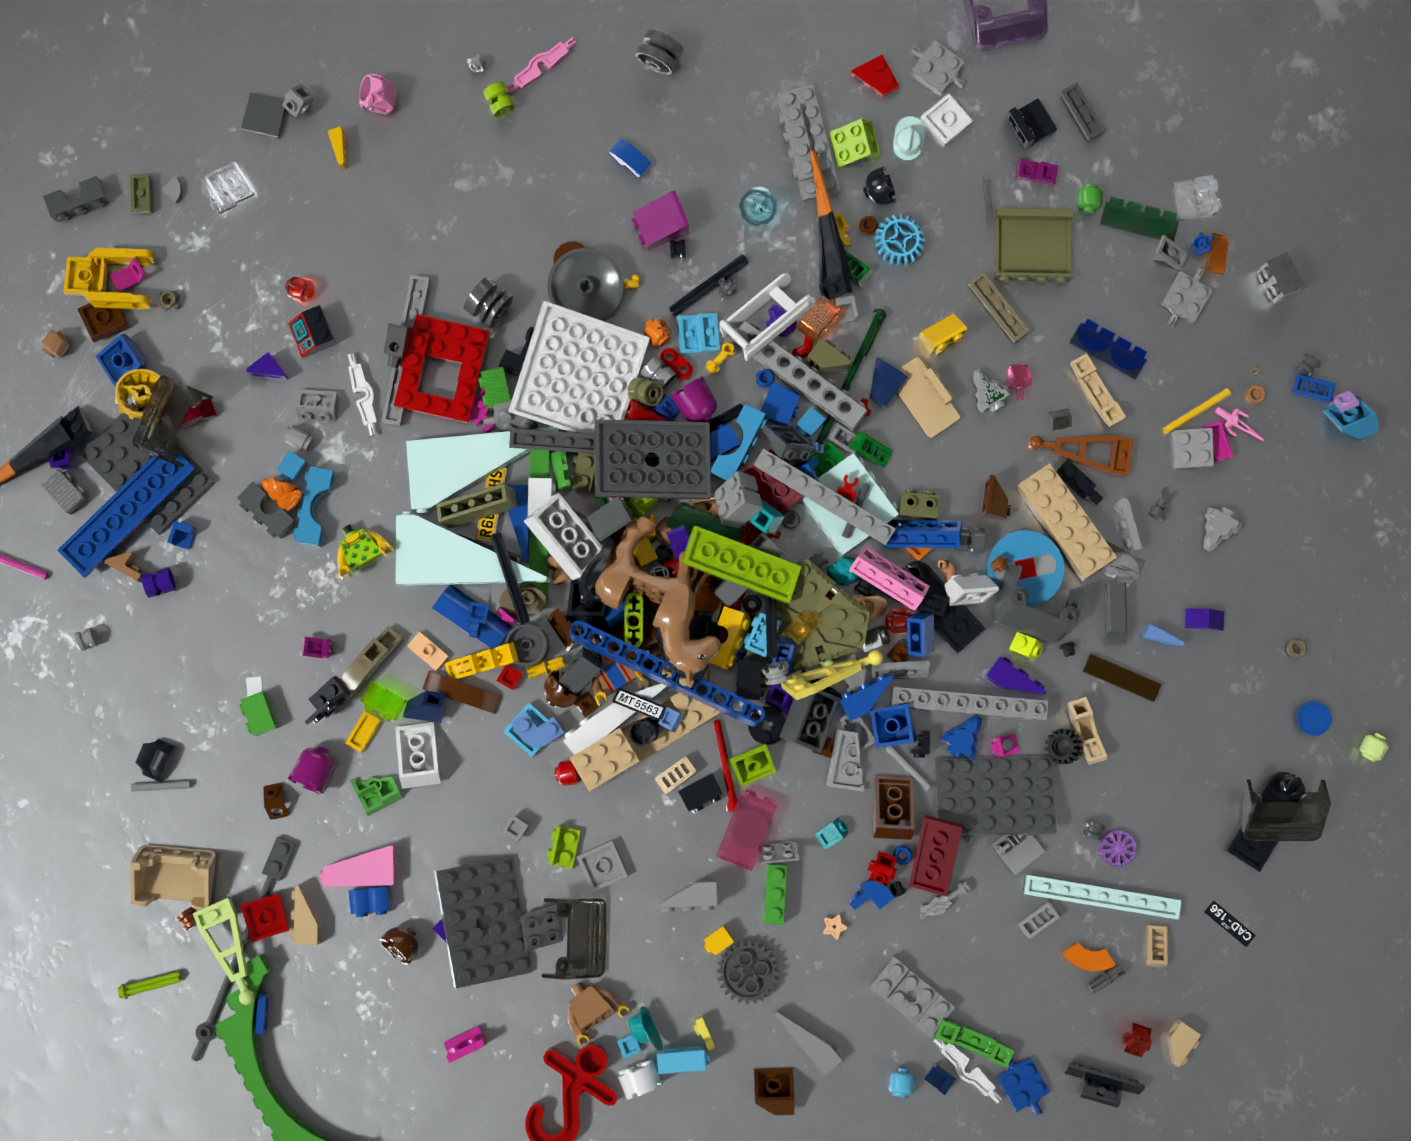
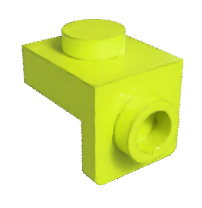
(1026, 646)

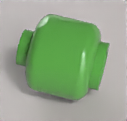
(1090, 198)

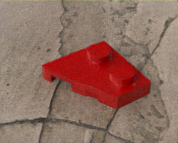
(877, 75)

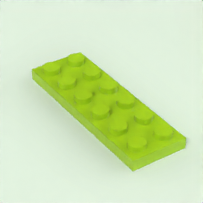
(741, 564)

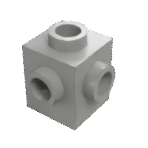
(298, 100)

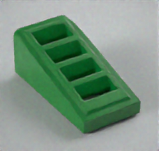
(866, 273)
(860, 444)

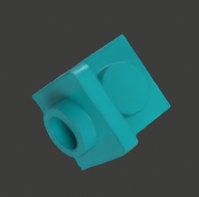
(832, 833)

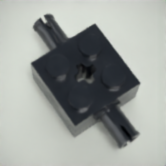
(584, 611)

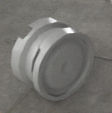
(776, 672)

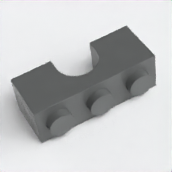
(91, 196)
(253, 499)

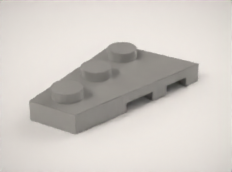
(845, 765)

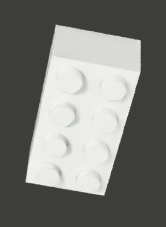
(564, 535)

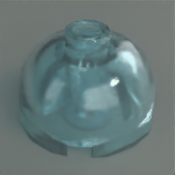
(758, 206)

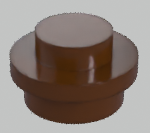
(868, 225)

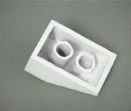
(417, 755)

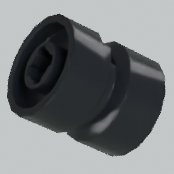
(645, 731)

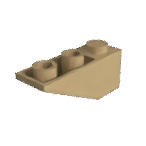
(306, 923)

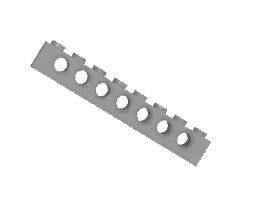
(787, 374)
(970, 703)

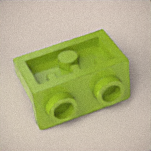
(564, 847)

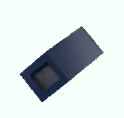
(426, 707)

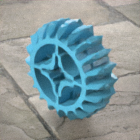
(897, 224)

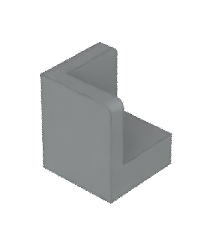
(848, 309)

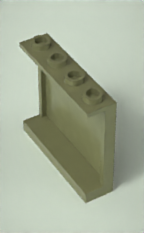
(1033, 245)

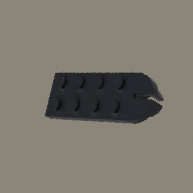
(958, 624)
(1257, 852)

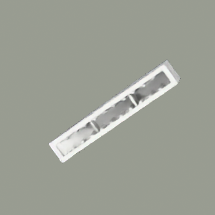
(605, 722)

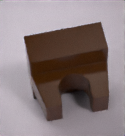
(898, 653)
(586, 704)

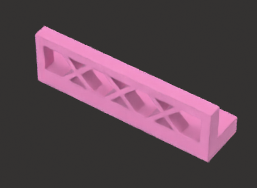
(888, 579)

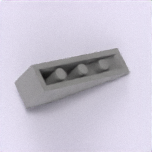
(817, 1049)

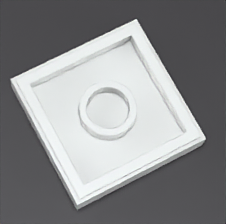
(946, 119)

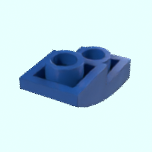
(630, 156)

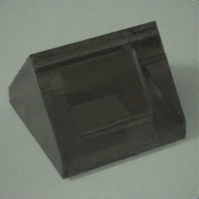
(1061, 419)

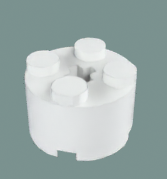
(640, 1079)

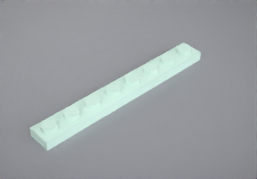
(1102, 897)

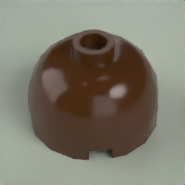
(557, 694)
(401, 944)

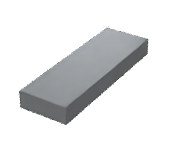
(901, 670)

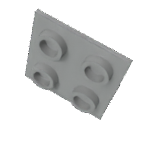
(1017, 851)
(775, 853)

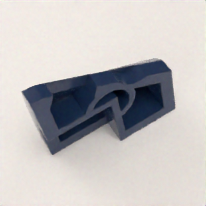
(885, 383)

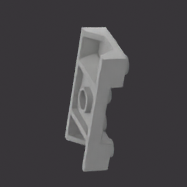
(929, 1005)

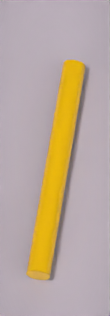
(1196, 411)

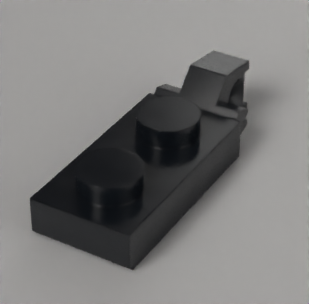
(1079, 482)

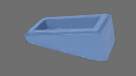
(1159, 635)

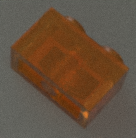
(818, 318)

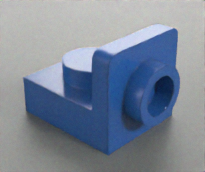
(666, 408)

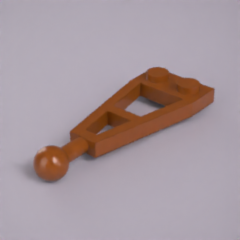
(1120, 454)

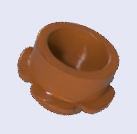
(999, 563)

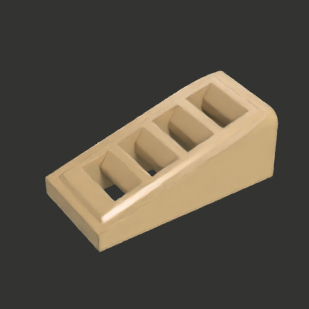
(677, 765)
(1164, 954)

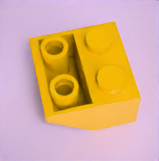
(942, 334)

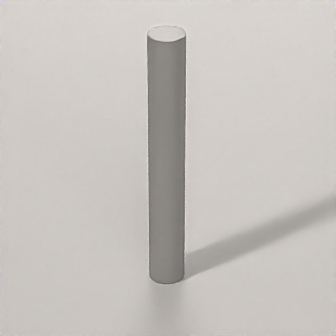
(909, 767)
(160, 786)

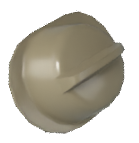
(532, 597)

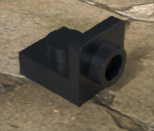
(924, 741)

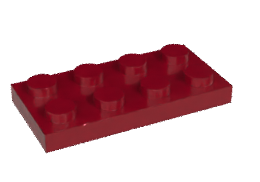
(935, 855)

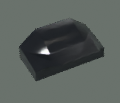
(155, 759)

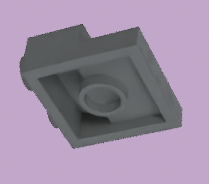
(788, 442)

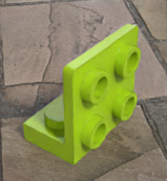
(854, 142)

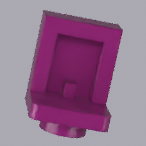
(316, 647)

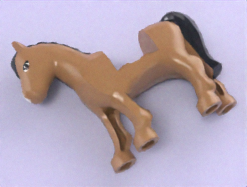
(615, 573)

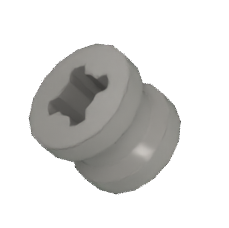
(86, 639)

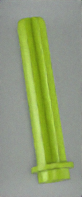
(148, 984)

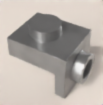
(876, 638)

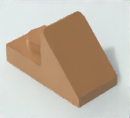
(122, 564)

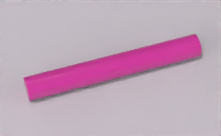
(23, 567)

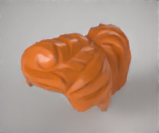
(282, 492)

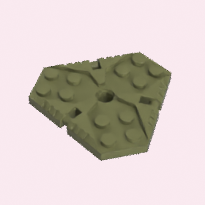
(841, 621)

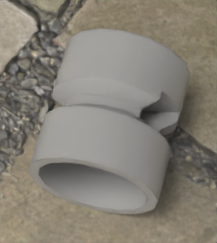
(657, 372)

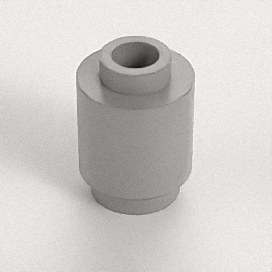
(298, 437)

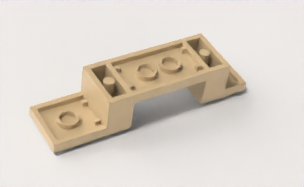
(618, 753)

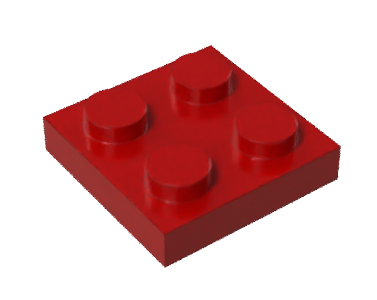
(264, 917)

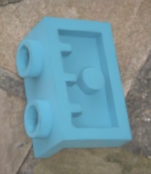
(757, 639)

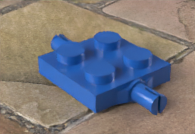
(1023, 1085)

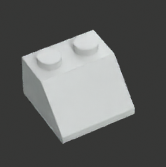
(969, 589)

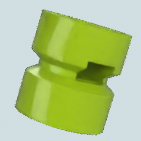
(500, 100)

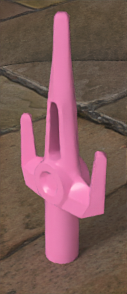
(1233, 420)

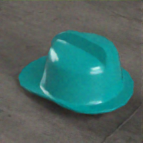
(644, 1030)

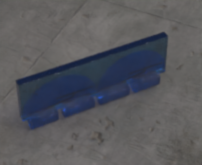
(1106, 350)

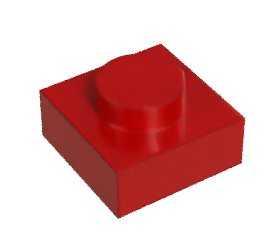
(509, 677)

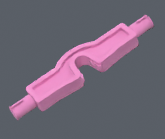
(548, 58)

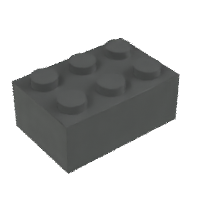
(810, 720)

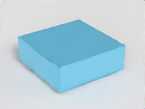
(629, 1046)

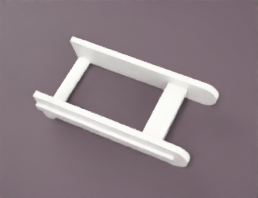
(774, 291)

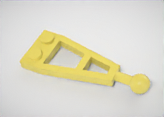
(800, 688)

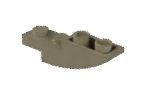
(369, 659)

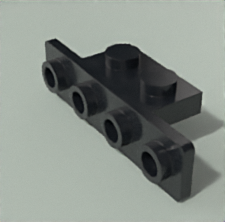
(1102, 1086)

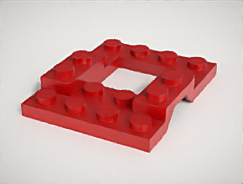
(446, 342)

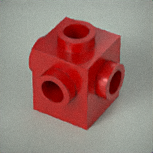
(882, 868)

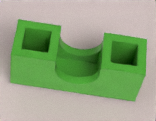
(775, 894)

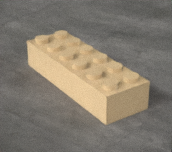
(1066, 522)

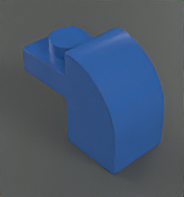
(875, 891)

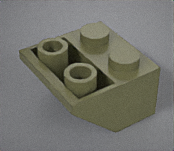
(828, 359)

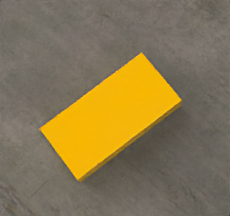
(363, 731)

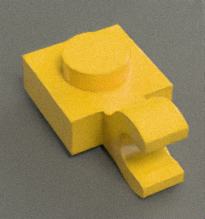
(842, 227)

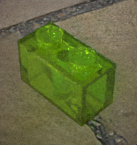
(383, 701)

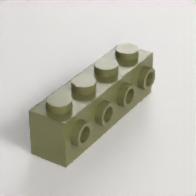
(476, 505)

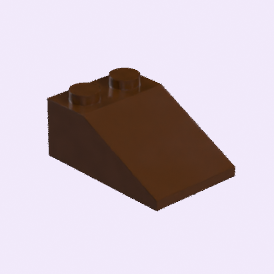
(893, 807)

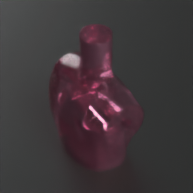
(1019, 378)

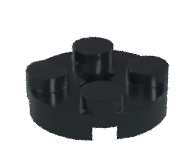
(764, 736)

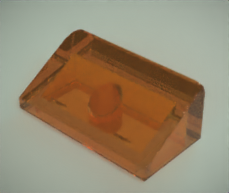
(1217, 257)

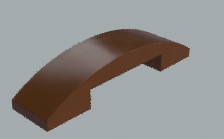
(462, 692)

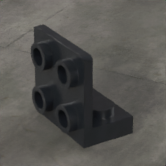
(1031, 123)
(328, 697)

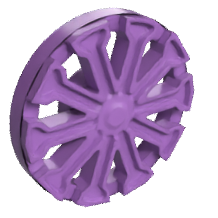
(1117, 848)

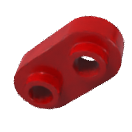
(677, 363)

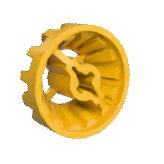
(132, 386)

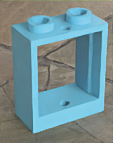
(682, 1059)

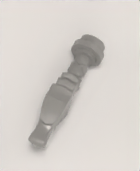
(940, 904)

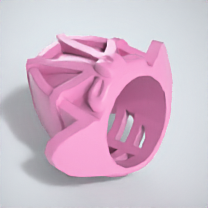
(378, 94)

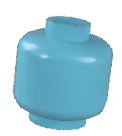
(902, 1083)

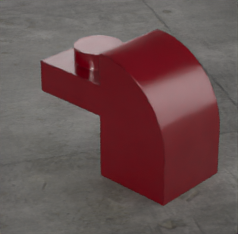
(201, 412)

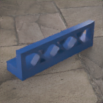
(925, 534)

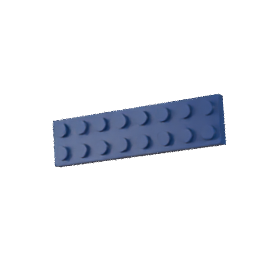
(123, 513)

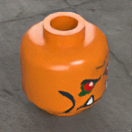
(658, 332)

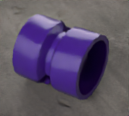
(160, 582)

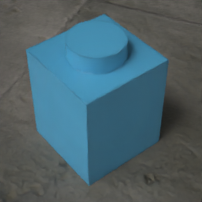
(810, 423)
(292, 467)

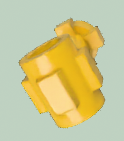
(727, 351)

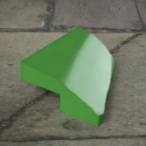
(560, 470)
(376, 793)

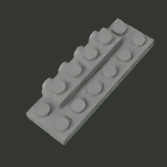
(805, 133)

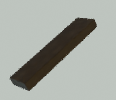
(1121, 678)

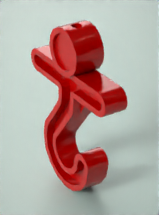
(576, 1079)

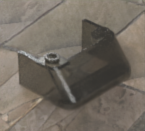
(164, 418)
(1284, 820)
(584, 938)

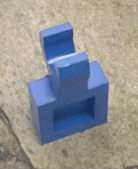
(476, 615)

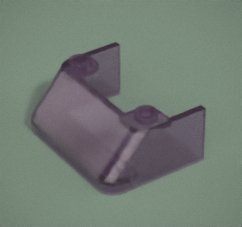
(1008, 29)

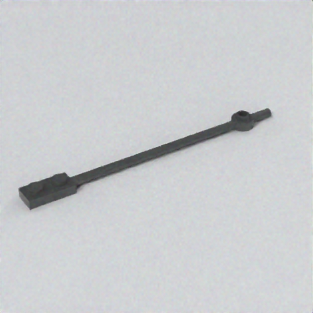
(274, 869)

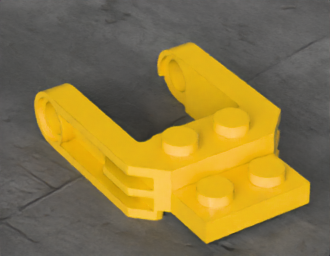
(89, 277)

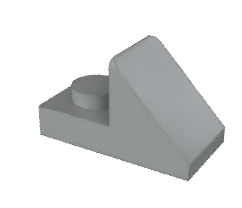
(1170, 253)

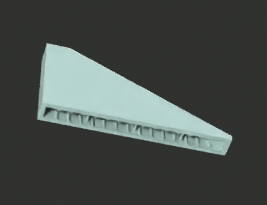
(451, 465)
(440, 557)

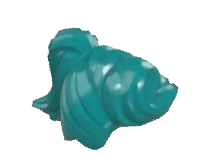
(840, 571)

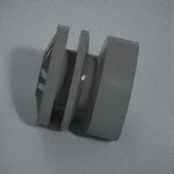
(491, 304)

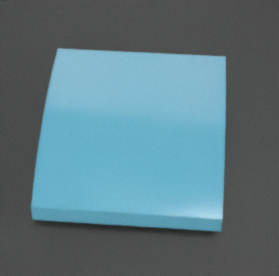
(698, 333)

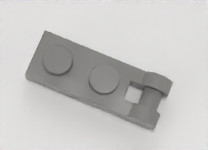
(1128, 524)

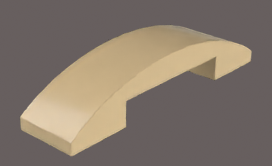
(1096, 391)

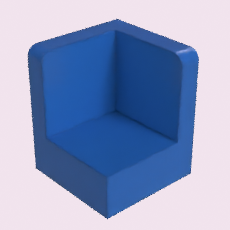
(181, 535)

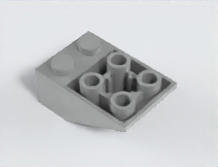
(697, 894)

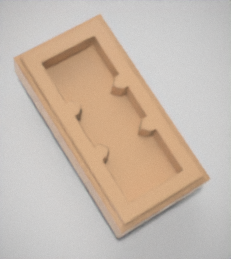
(428, 651)

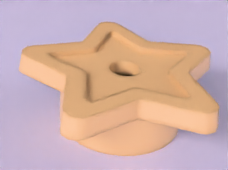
(829, 926)

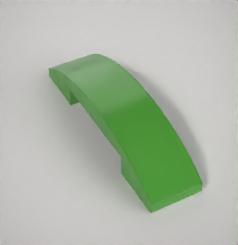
(975, 1041)

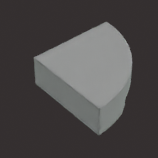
(173, 189)

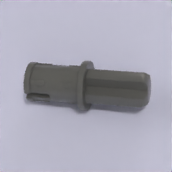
(1106, 978)

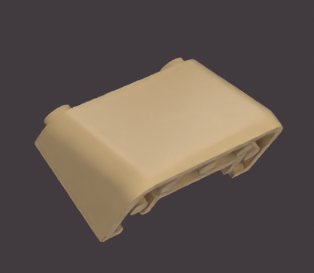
(172, 875)

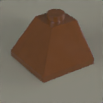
(995, 500)
(775, 1090)

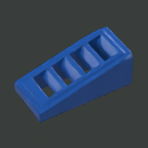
(1330, 385)
(786, 642)

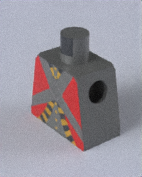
(396, 335)

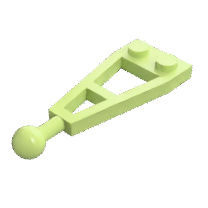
(213, 916)

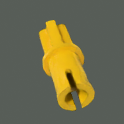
(545, 667)

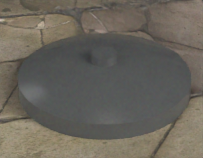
(586, 283)

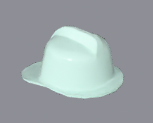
(909, 138)

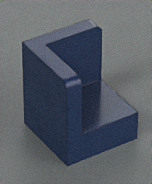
(940, 1079)

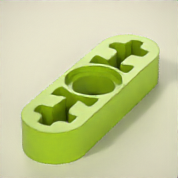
(628, 606)

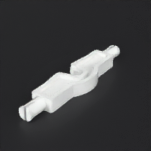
(365, 404)
(975, 1076)

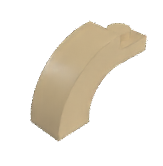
(1083, 725)

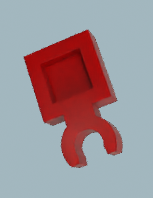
(847, 491)

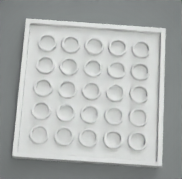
(577, 370)

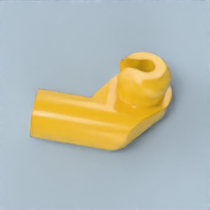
(633, 282)

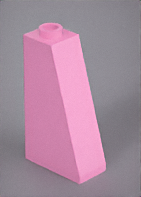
(363, 870)

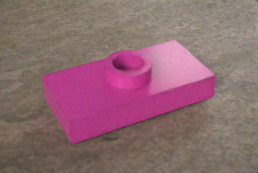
(1221, 444)

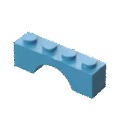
(750, 421)
(318, 483)

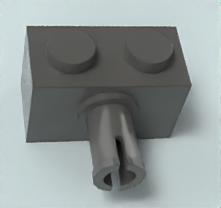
(580, 670)

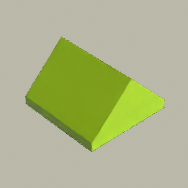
(753, 765)

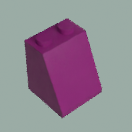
(661, 221)

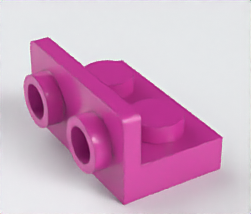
(464, 1044)

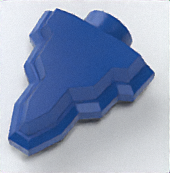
(963, 738)

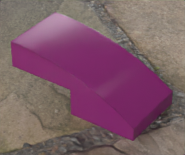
(1037, 172)

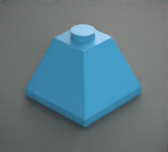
(1357, 422)

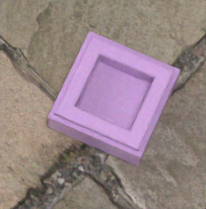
(1345, 401)

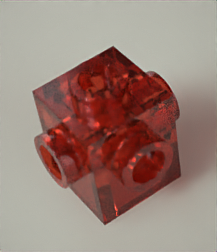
(1137, 1040)

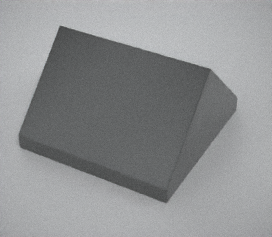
(610, 518)

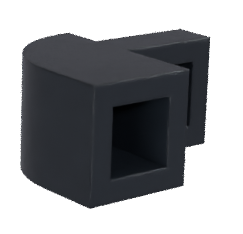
(514, 362)

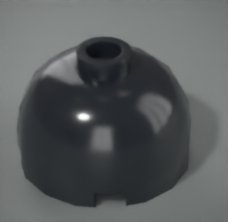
(879, 187)

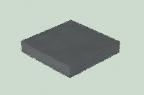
(264, 115)

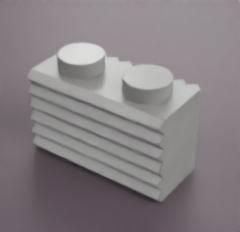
(64, 491)

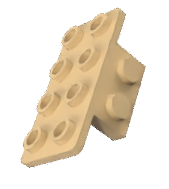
(927, 398)

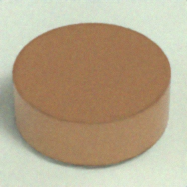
(1255, 394)

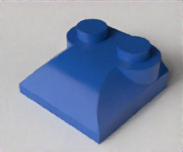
(120, 357)

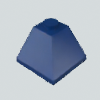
(893, 725)

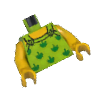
(359, 549)

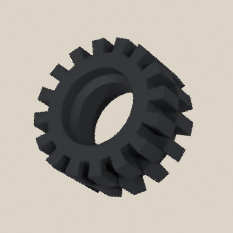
(1053, 742)

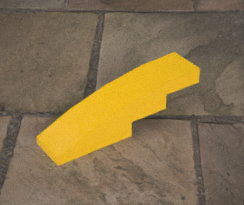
(481, 661)

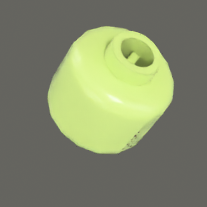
(1374, 747)

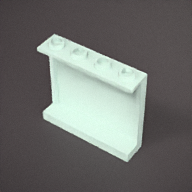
(874, 503)

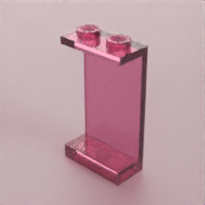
(747, 829)

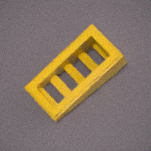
(337, 140)

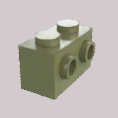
(919, 506)

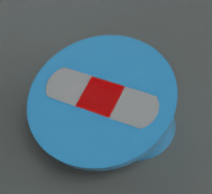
(1040, 561)

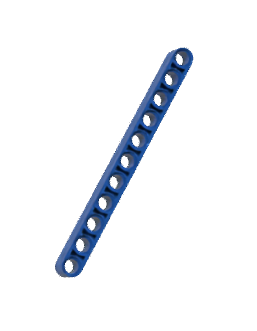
(656, 673)

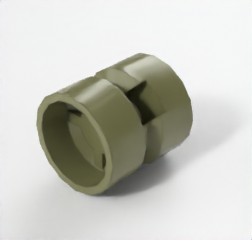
(645, 391)

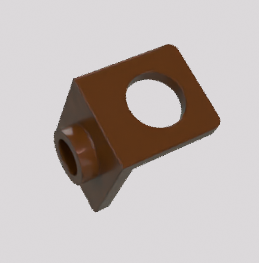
(274, 799)

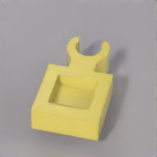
(701, 1029)

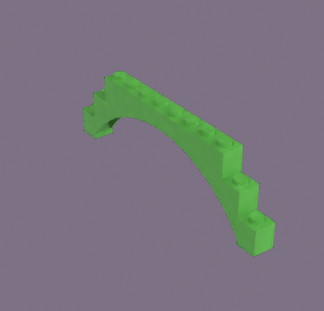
(241, 1044)

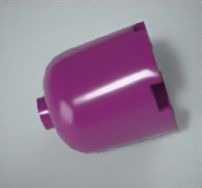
(695, 401)
(313, 769)

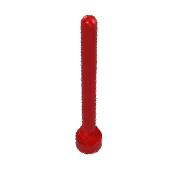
(731, 803)

